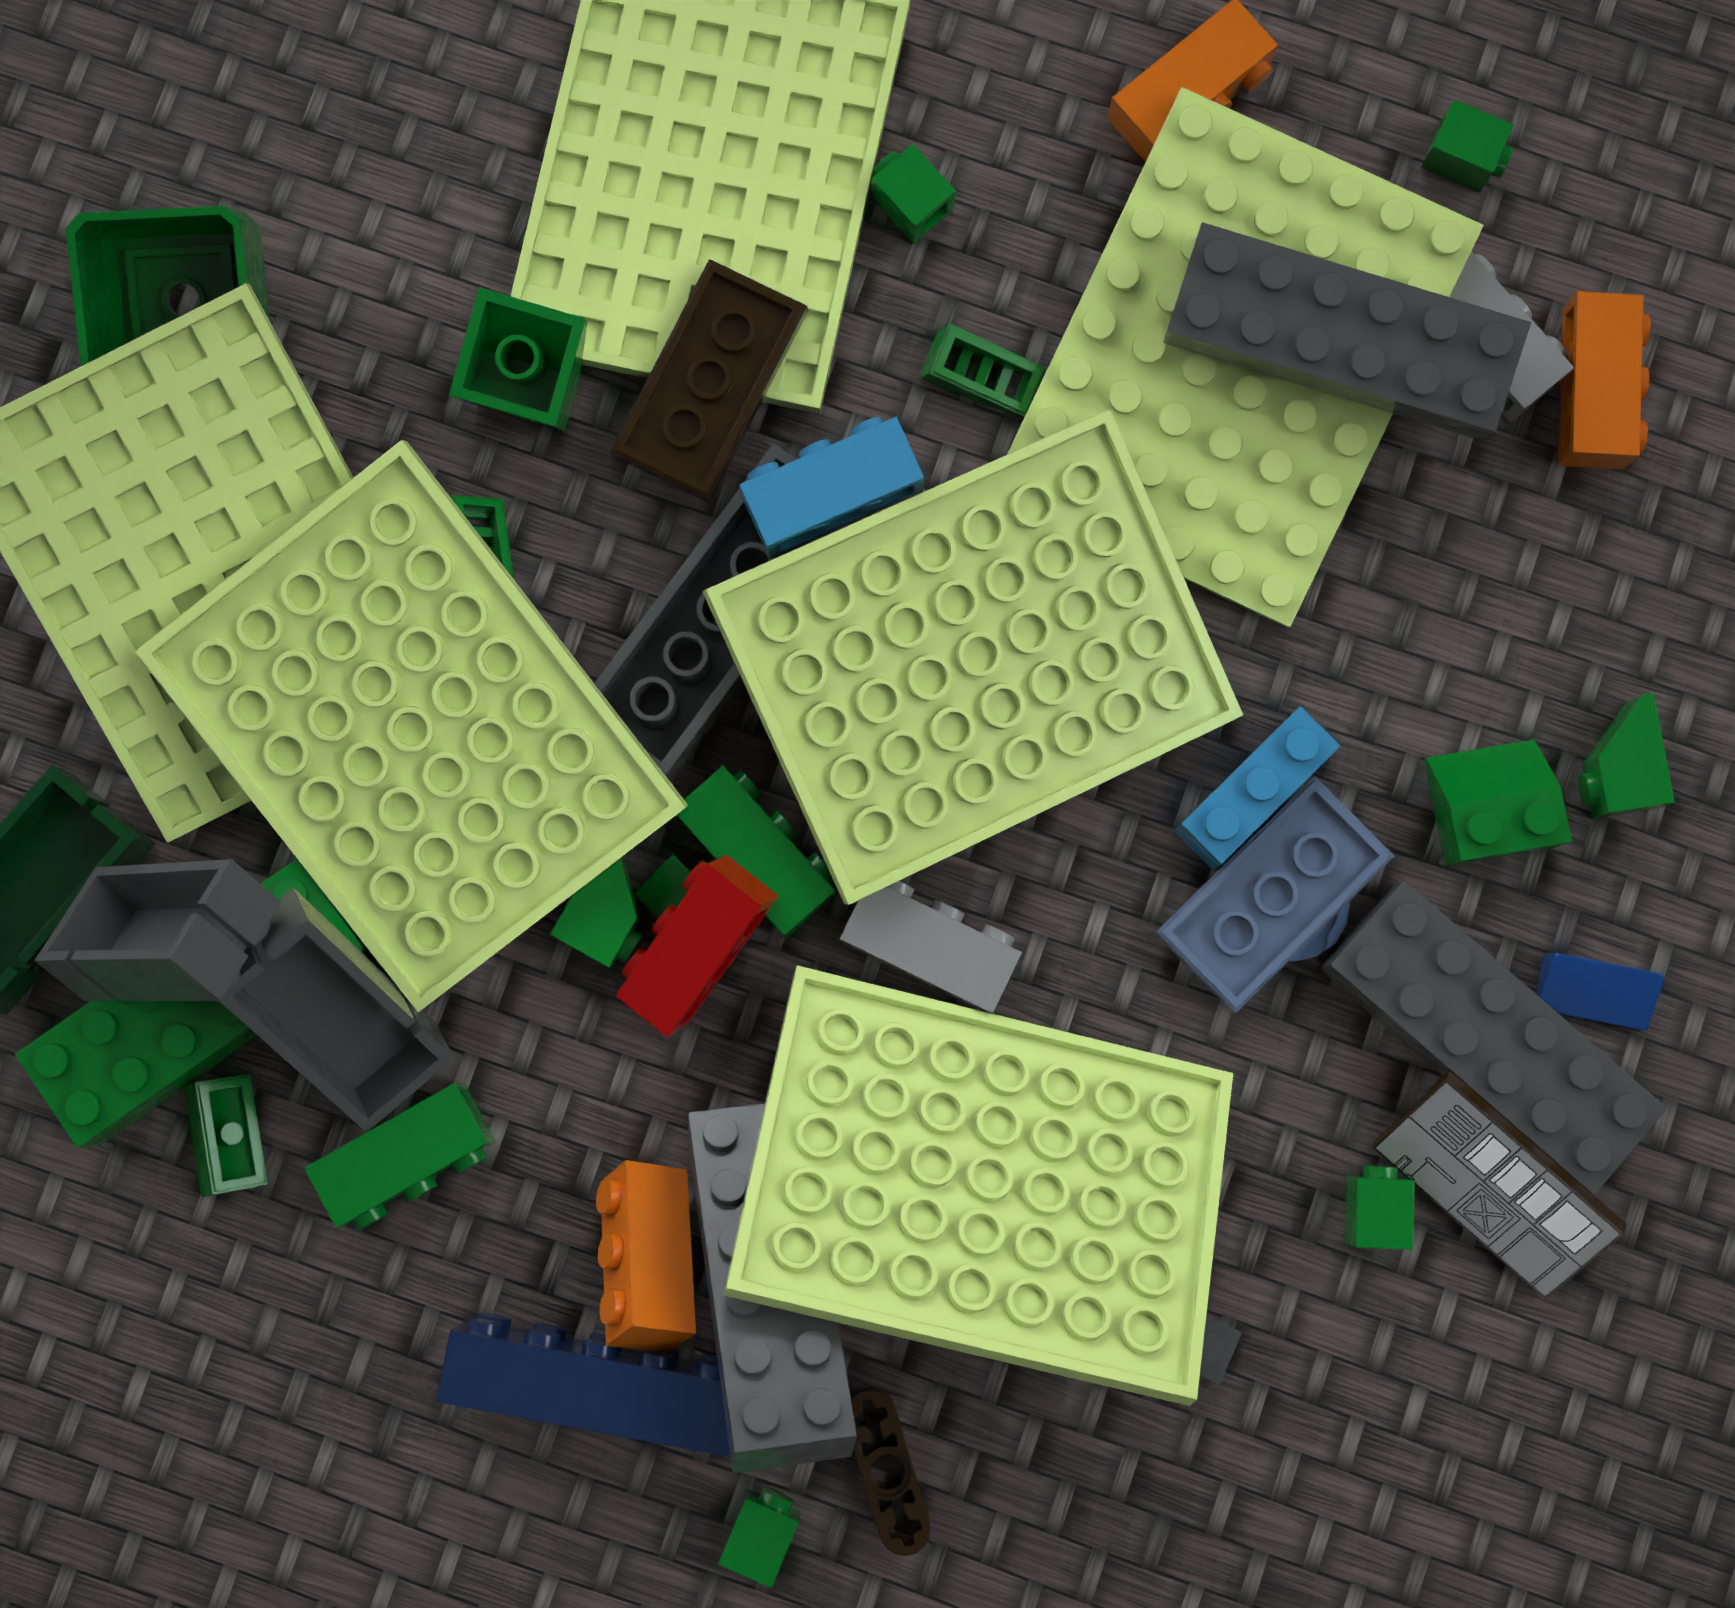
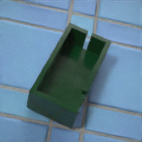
(45, 859)

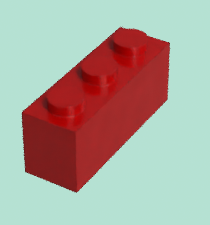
(695, 944)

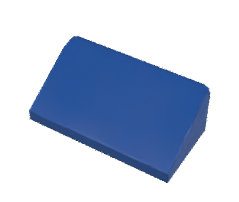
(1599, 990)

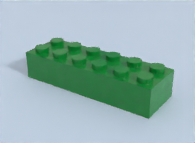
(129, 1056)

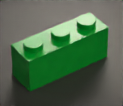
(732, 824)
(401, 1157)

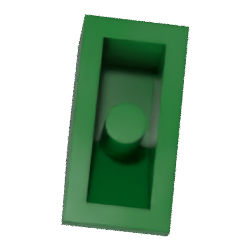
(1628, 764)
(603, 918)

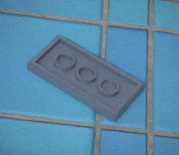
(1274, 894)

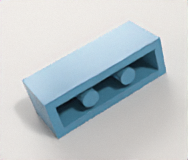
(831, 485)
(1257, 788)

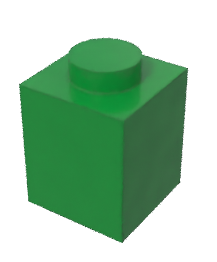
(1469, 146)
(912, 192)
(1379, 1209)
(761, 1535)

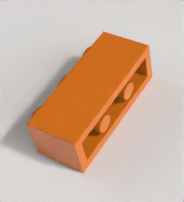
(1212, 61)
(1605, 388)
(646, 1257)

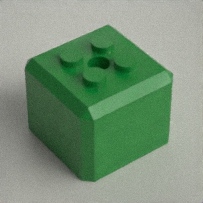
(135, 259)

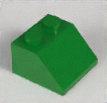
(520, 359)
(1496, 803)

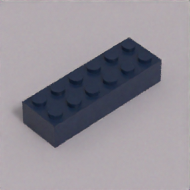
(584, 1384)

